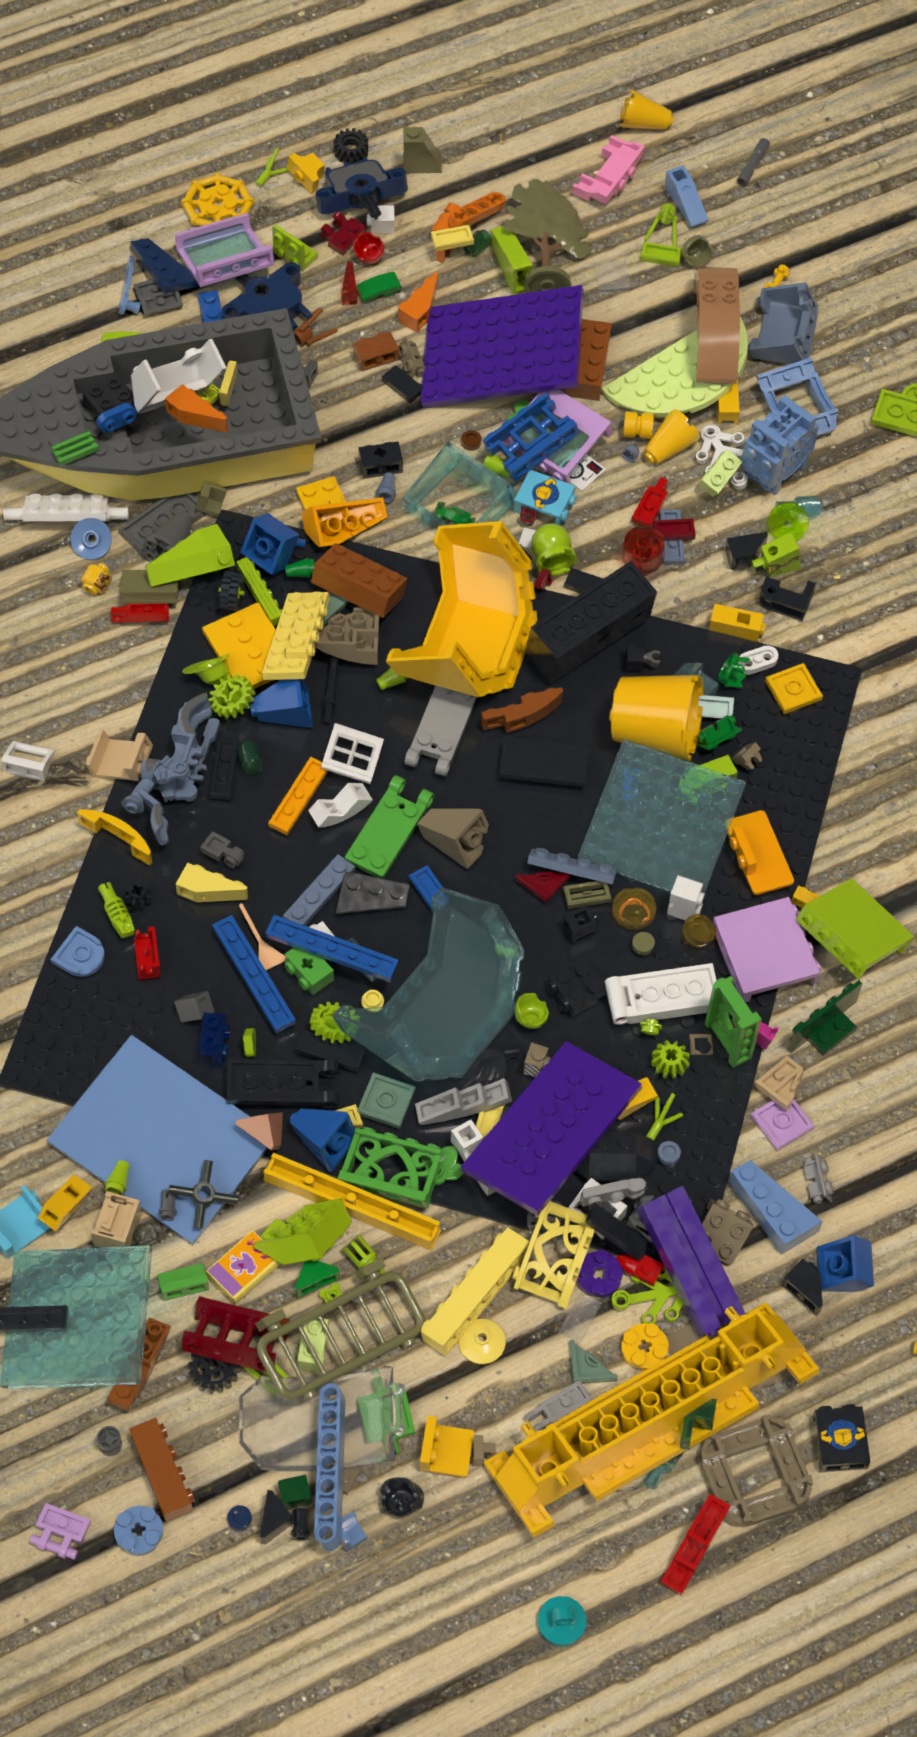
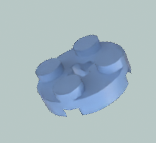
(150, 1538)

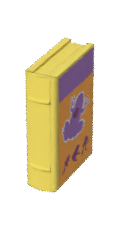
(241, 1269)

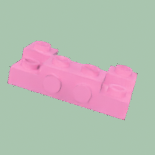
(615, 172)

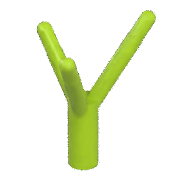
(267, 173)
(659, 1122)

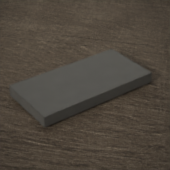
(145, 523)

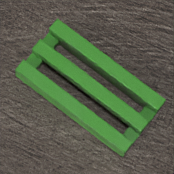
(73, 445)

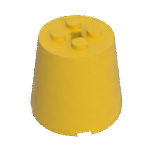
(658, 713)

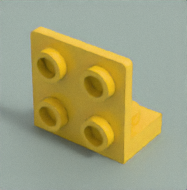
(446, 1449)

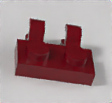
(344, 238)

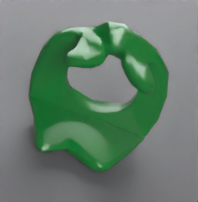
(731, 671)

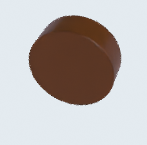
(471, 440)

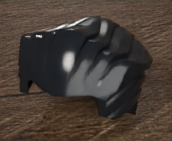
(401, 1496)

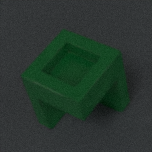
(294, 1492)

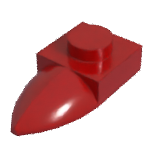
(645, 1270)

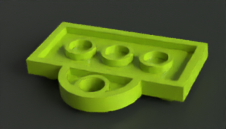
(897, 410)

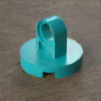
(562, 1621)

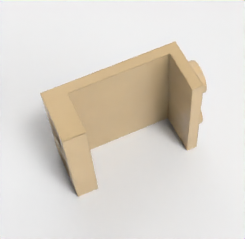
(118, 757)

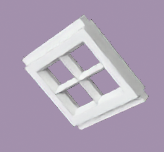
(346, 769)

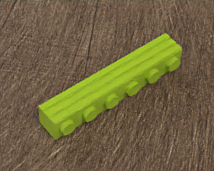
(258, 589)

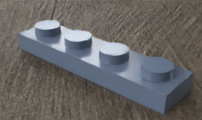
(580, 867)
(319, 891)

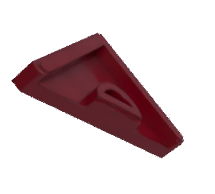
(543, 884)

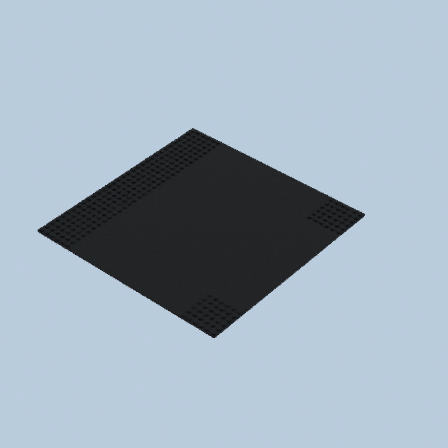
(82, 1022)

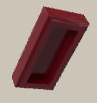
(676, 529)

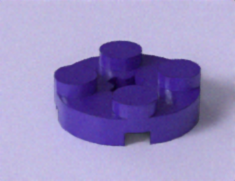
(612, 1274)

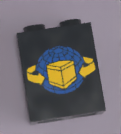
(842, 1438)

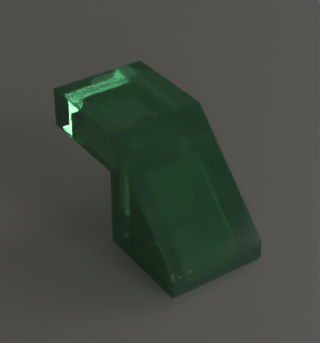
(699, 1418)

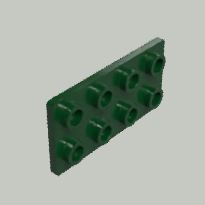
(829, 1025)

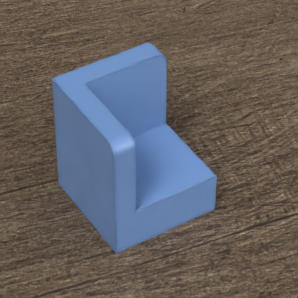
(351, 1532)

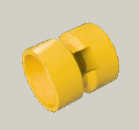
(638, 425)

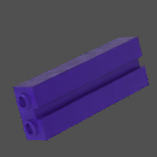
(690, 1260)

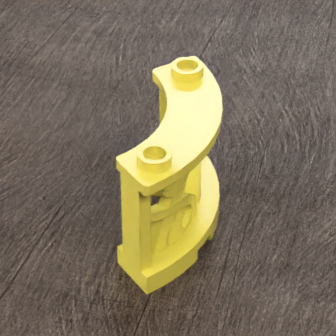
(566, 1282)

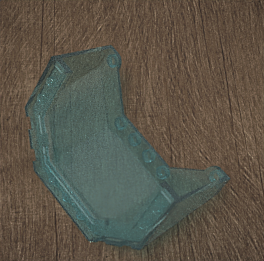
(452, 998)

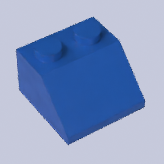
(846, 1265)

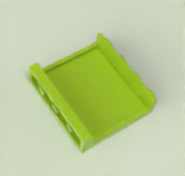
(854, 927)

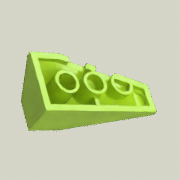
(198, 554)

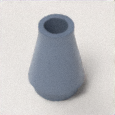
(387, 488)

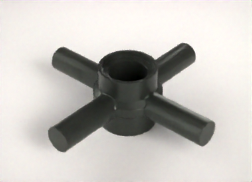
(203, 1203)

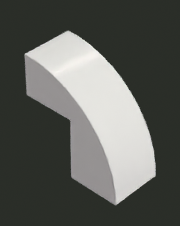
(345, 805)

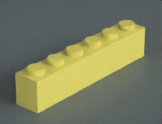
(475, 1291)

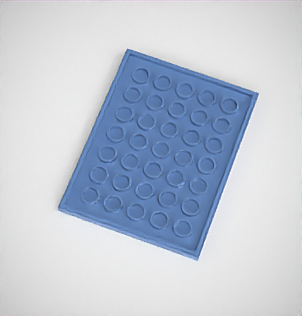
(164, 1128)

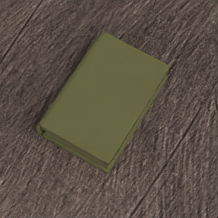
(137, 590)

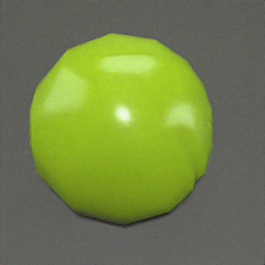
(531, 1011)

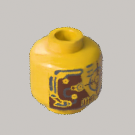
(96, 579)

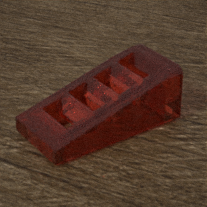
(349, 289)

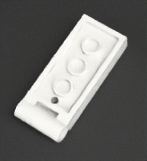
(660, 994)

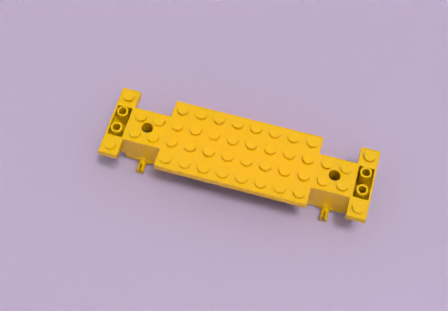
(643, 1418)

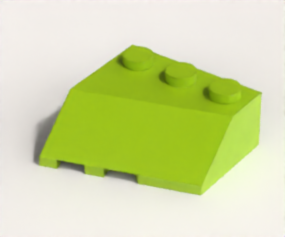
(307, 1233)

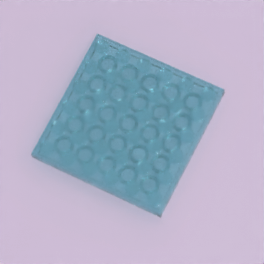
(661, 818)
(104, 1323)

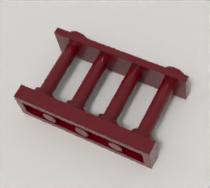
(229, 1317)

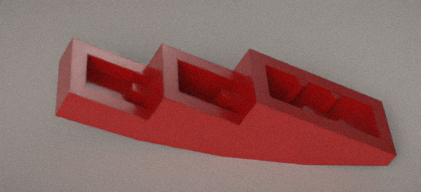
(695, 1544)

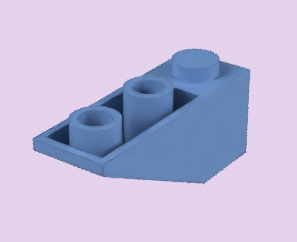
(685, 195)

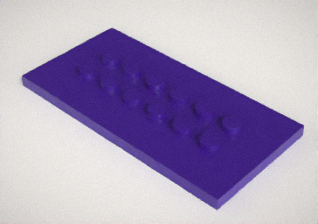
(551, 1128)

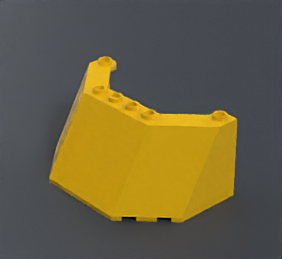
(481, 615)

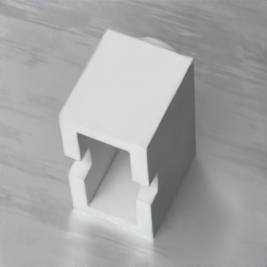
(685, 898)

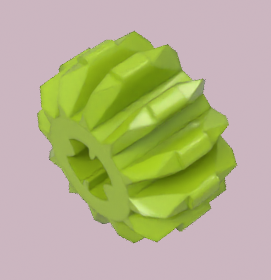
(667, 1066)

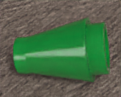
(301, 568)

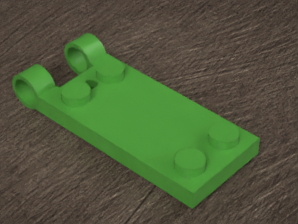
(388, 830)

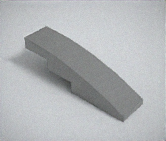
(463, 1103)

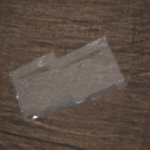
(580, 1317)

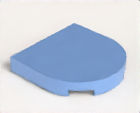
(80, 954)

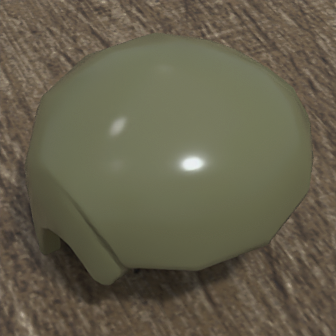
(697, 251)

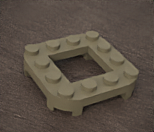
(788, 1459)

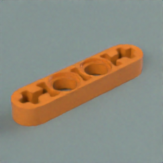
(492, 202)

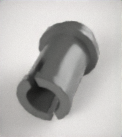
(167, 1206)

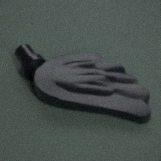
(487, 1067)

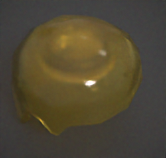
(698, 930)

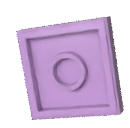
(782, 1126)

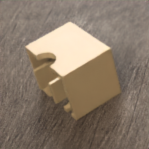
(116, 1221)

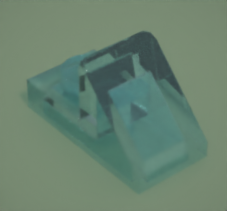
(709, 684)

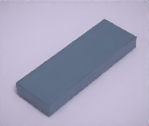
(673, 549)

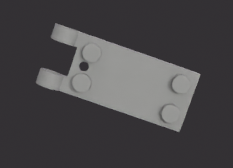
(441, 727)

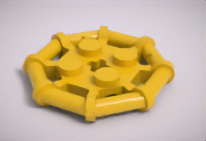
(215, 194)

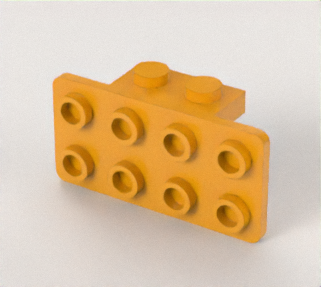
(759, 853)

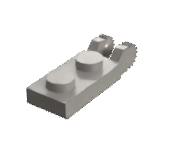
(613, 1191)
(560, 1405)

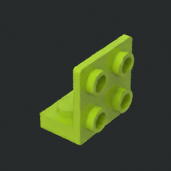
(292, 249)

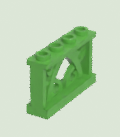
(740, 1040)
(410, 1191)

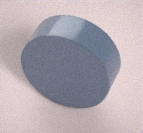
(669, 1153)

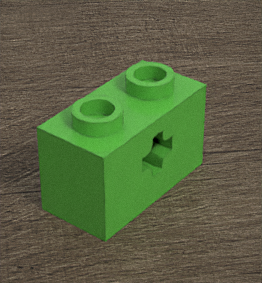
(311, 970)

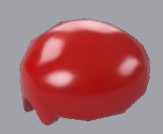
(368, 248)

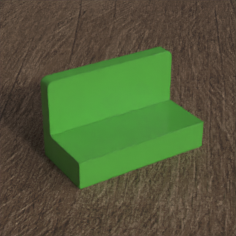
(183, 1282)

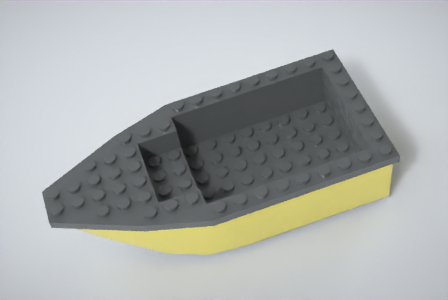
(156, 455)

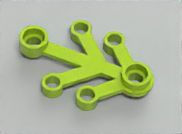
(658, 1293)

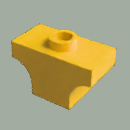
(306, 170)

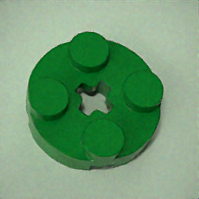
(453, 513)

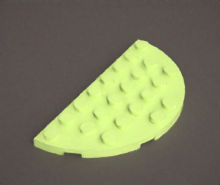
(670, 381)

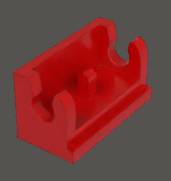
(147, 954)

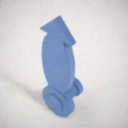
(126, 304)

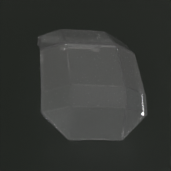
(285, 1432)

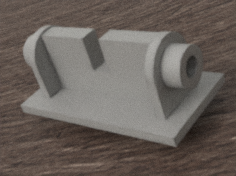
(822, 1187)

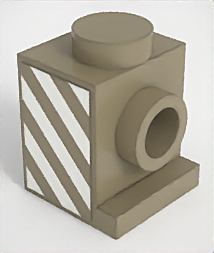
(536, 1060)

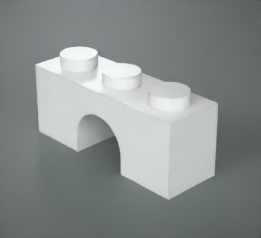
(465, 1140)

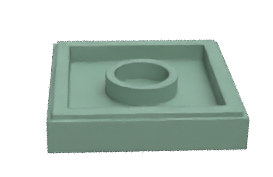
(386, 1100)

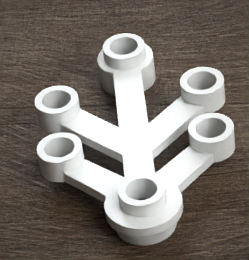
(715, 440)

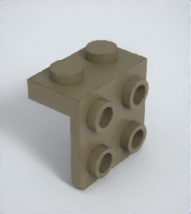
(726, 1229)

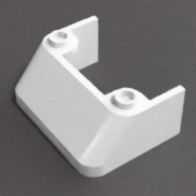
(195, 371)

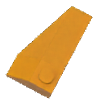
(341, 521)

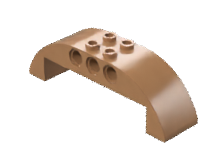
(717, 324)

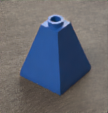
(284, 703)
(324, 1133)

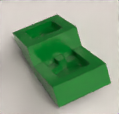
(378, 285)

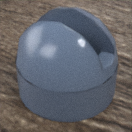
(630, 449)

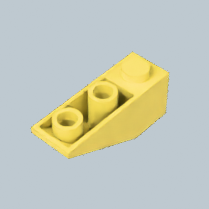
(204, 886)

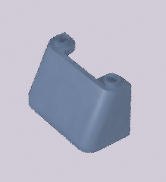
(786, 325)

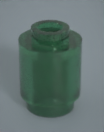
(481, 241)
(250, 757)

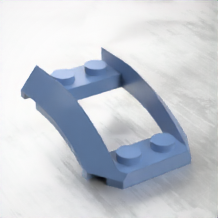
(795, 374)

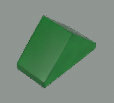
(315, 1276)

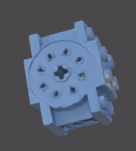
(779, 445)

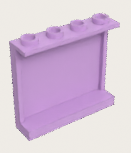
(765, 947)

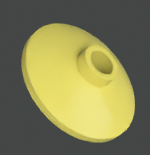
(486, 1351)

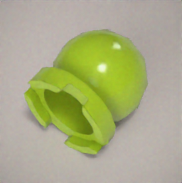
(553, 549)

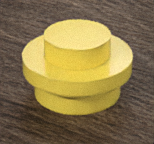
(372, 999)

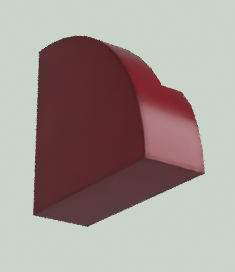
(545, 578)

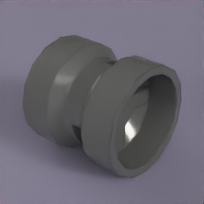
(109, 1435)

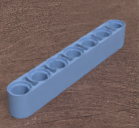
(333, 1476)

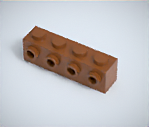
(161, 1469)

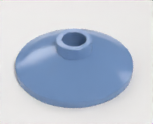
(81, 542)

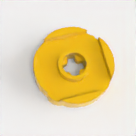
(650, 1335)

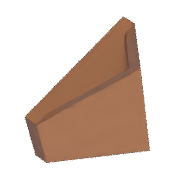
(264, 1128)

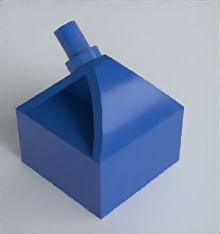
(270, 543)

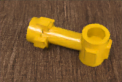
(781, 273)

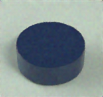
(239, 1518)

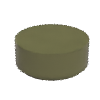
(643, 943)

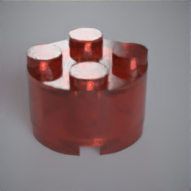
(644, 549)

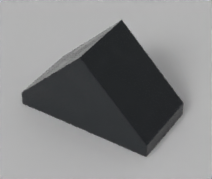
(275, 1518)

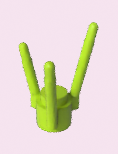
(666, 216)

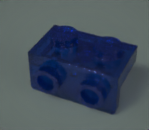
(213, 1036)

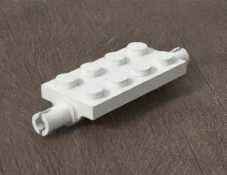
(66, 508)

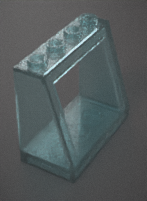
(440, 467)

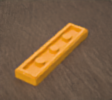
(298, 796)

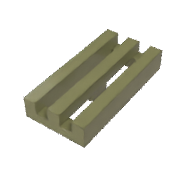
(587, 897)

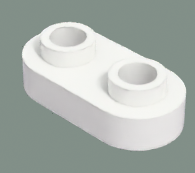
(757, 661)

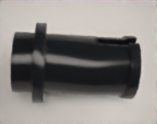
(300, 1524)

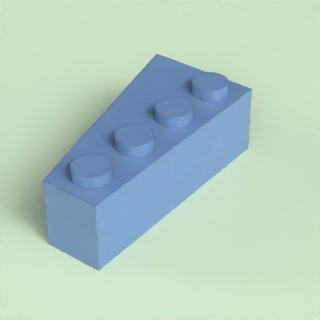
(775, 1209)

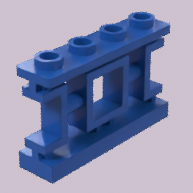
(539, 448)

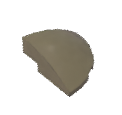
(352, 636)

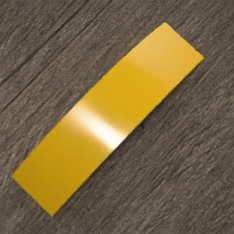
(96, 820)

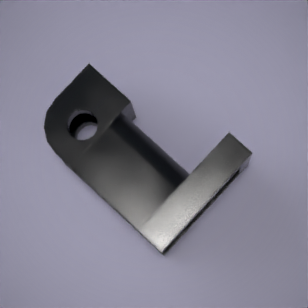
(786, 601)

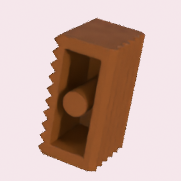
(375, 350)

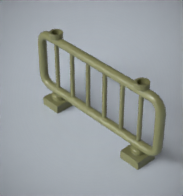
(276, 1331)

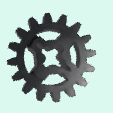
(208, 1380)

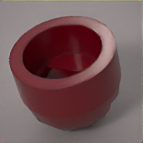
(528, 513)

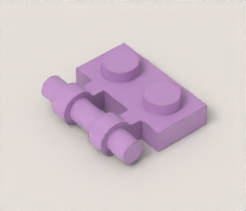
(63, 1524)

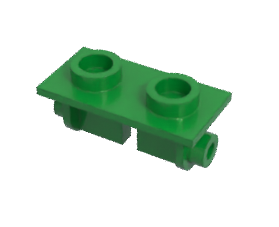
(710, 738)

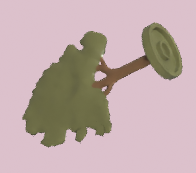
(546, 215)

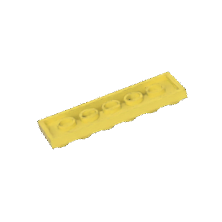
(296, 636)

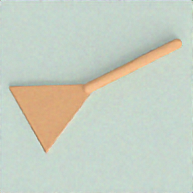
(267, 955)

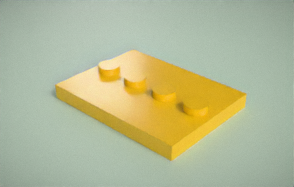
(246, 639)

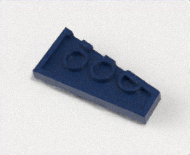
(162, 267)

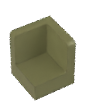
(211, 499)

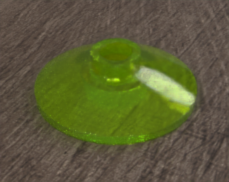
(788, 512)

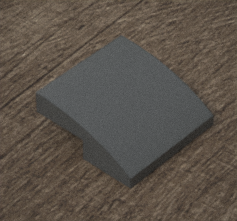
(153, 298)

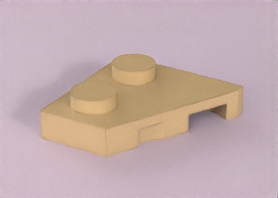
(781, 1082)

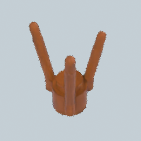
(304, 332)

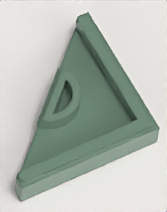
(587, 1367)

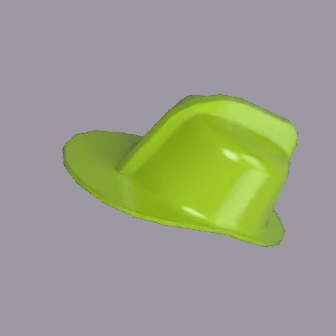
(210, 670)

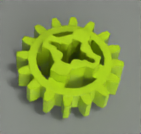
(231, 696)
(325, 1025)

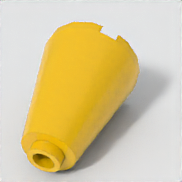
(644, 113)
(671, 438)

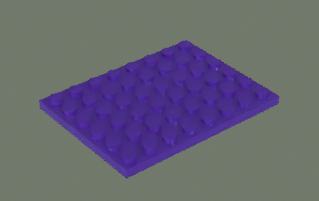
(503, 346)

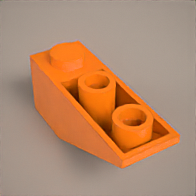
(416, 309)
(193, 410)

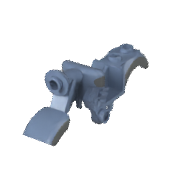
(175, 775)

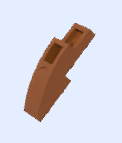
(530, 710)
(155, 1338)

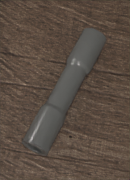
(748, 170)

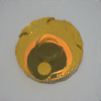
(634, 908)

